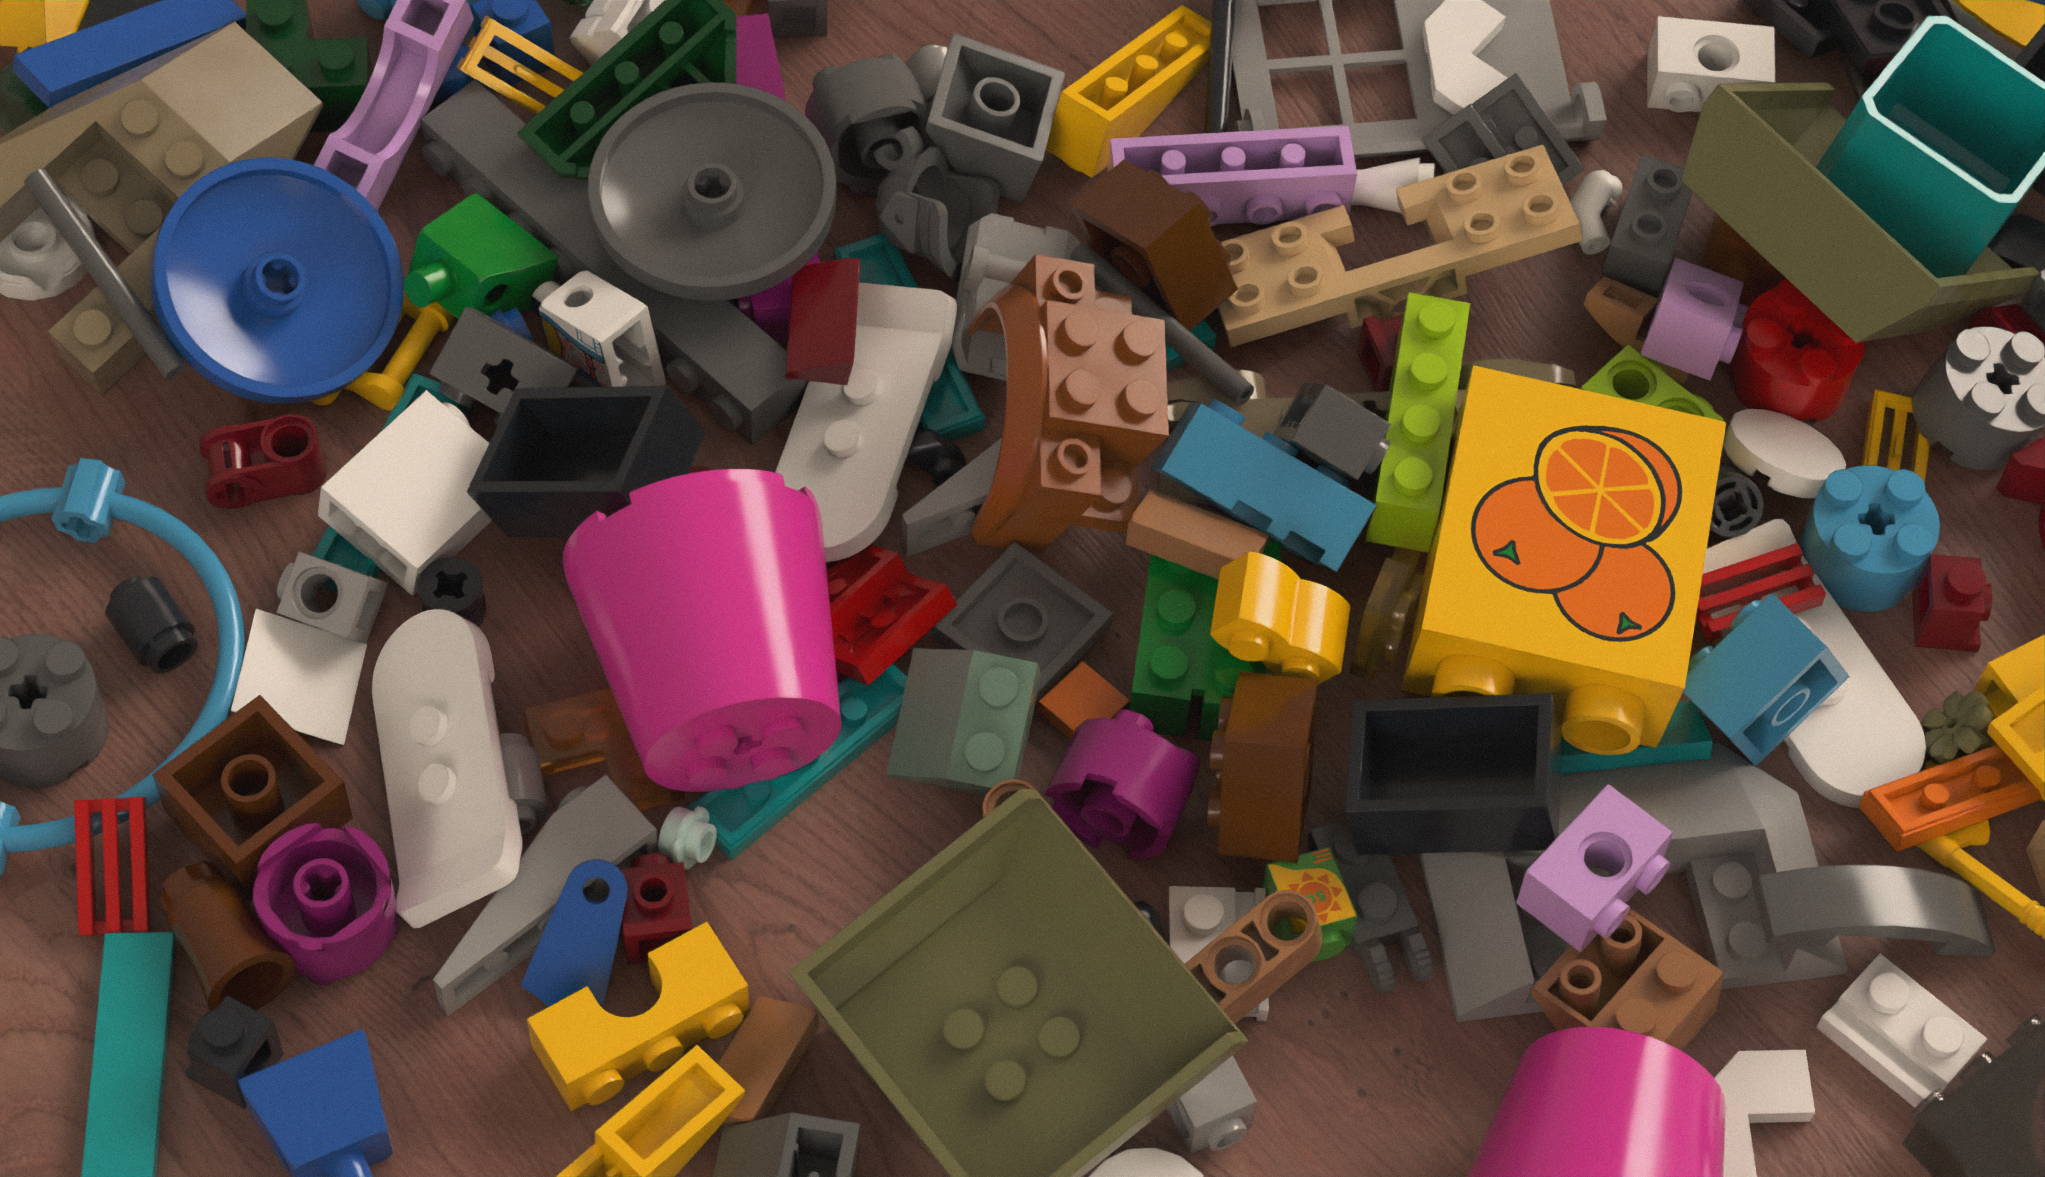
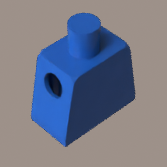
(322, 1110)

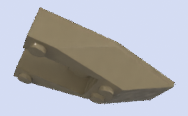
(135, 149)

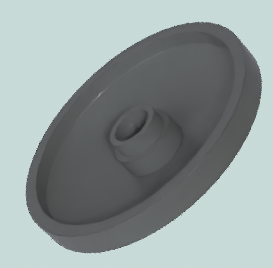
(712, 191)

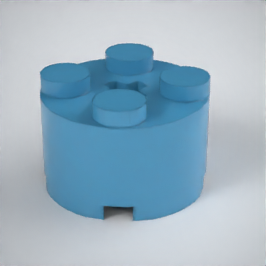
(1870, 535)

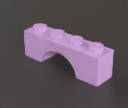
(410, 68)

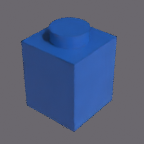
(523, 18)

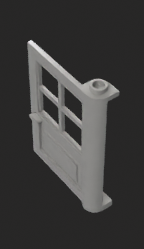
(1523, 46)

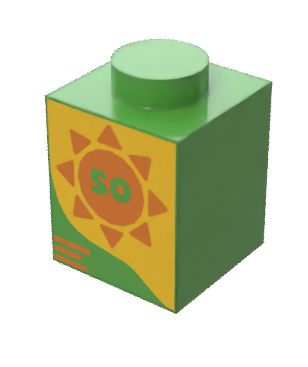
(1321, 882)

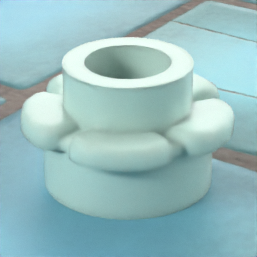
(687, 836)

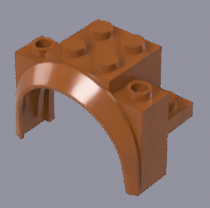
(1078, 405)

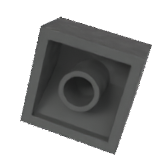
(993, 113)

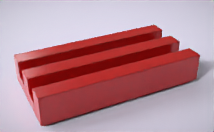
(1733, 575)
(86, 866)

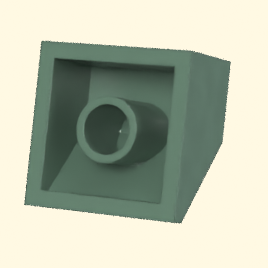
(964, 719)

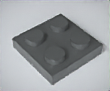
(1025, 614)

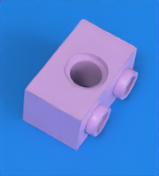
(1695, 320)
(1605, 835)

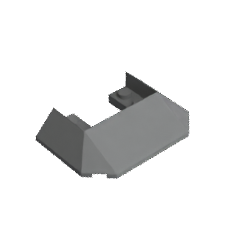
(1726, 832)

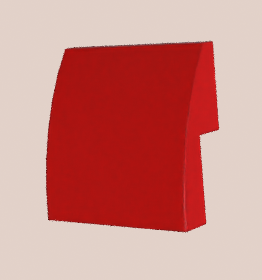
(880, 611)

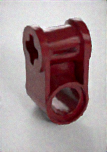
(261, 462)

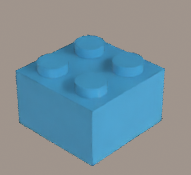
(1763, 677)

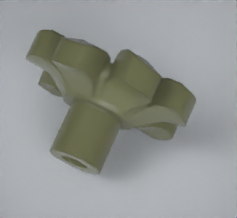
(1957, 726)

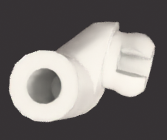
(1588, 202)

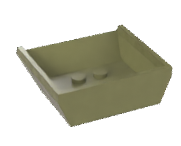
(1759, 173)
(1017, 1003)

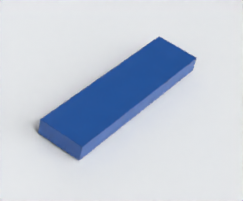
(118, 45)

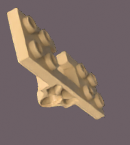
(1471, 215)

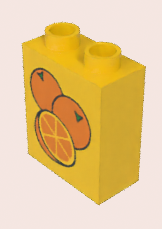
(1568, 556)

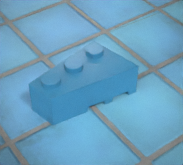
(1264, 484)

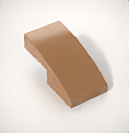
(1626, 316)

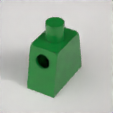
(477, 261)

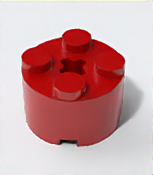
(1793, 357)

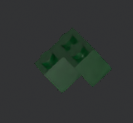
(330, 68)

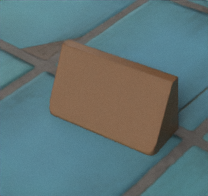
(1190, 534)
(767, 1054)

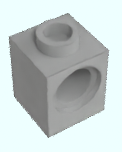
(356, 601)
(1215, 1110)

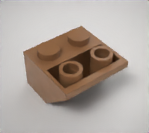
(1632, 983)

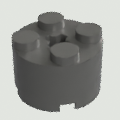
(861, 111)
(1983, 396)
(47, 710)

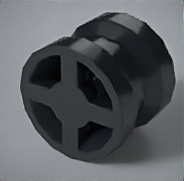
(453, 575)

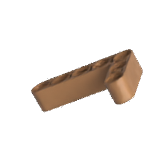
(1246, 939)

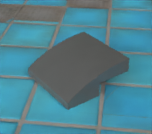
(1500, 125)

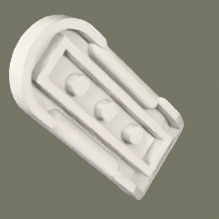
(856, 437)
(1863, 729)
(443, 766)

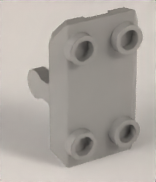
(991, 260)

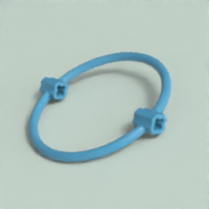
(86, 511)

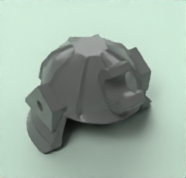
(928, 206)

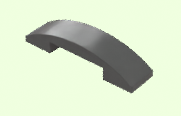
(1873, 901)

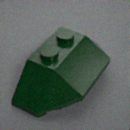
(668, 49)

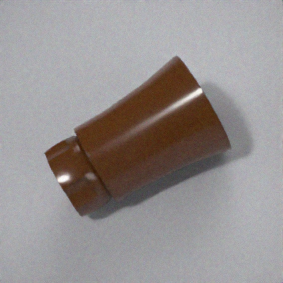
(224, 938)

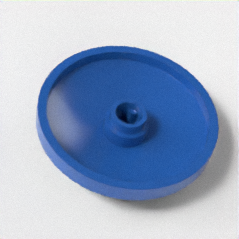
(276, 280)

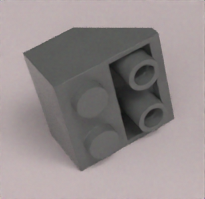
(789, 1148)

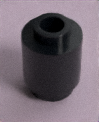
(151, 623)

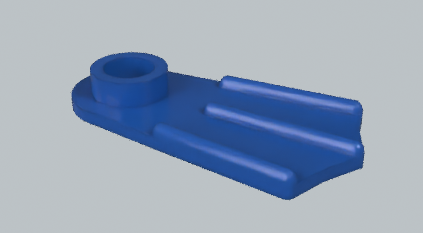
(579, 937)

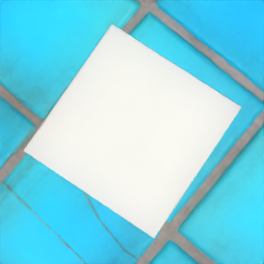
(302, 674)

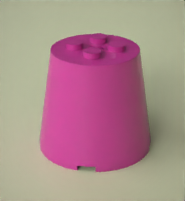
(712, 625)
(1605, 1109)

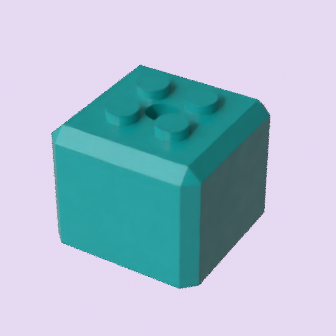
(1942, 145)

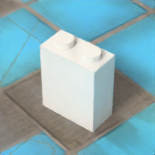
(407, 491)

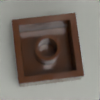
(1157, 241)
(1263, 766)
(249, 788)

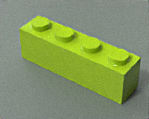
(1421, 421)

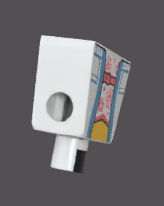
(599, 331)

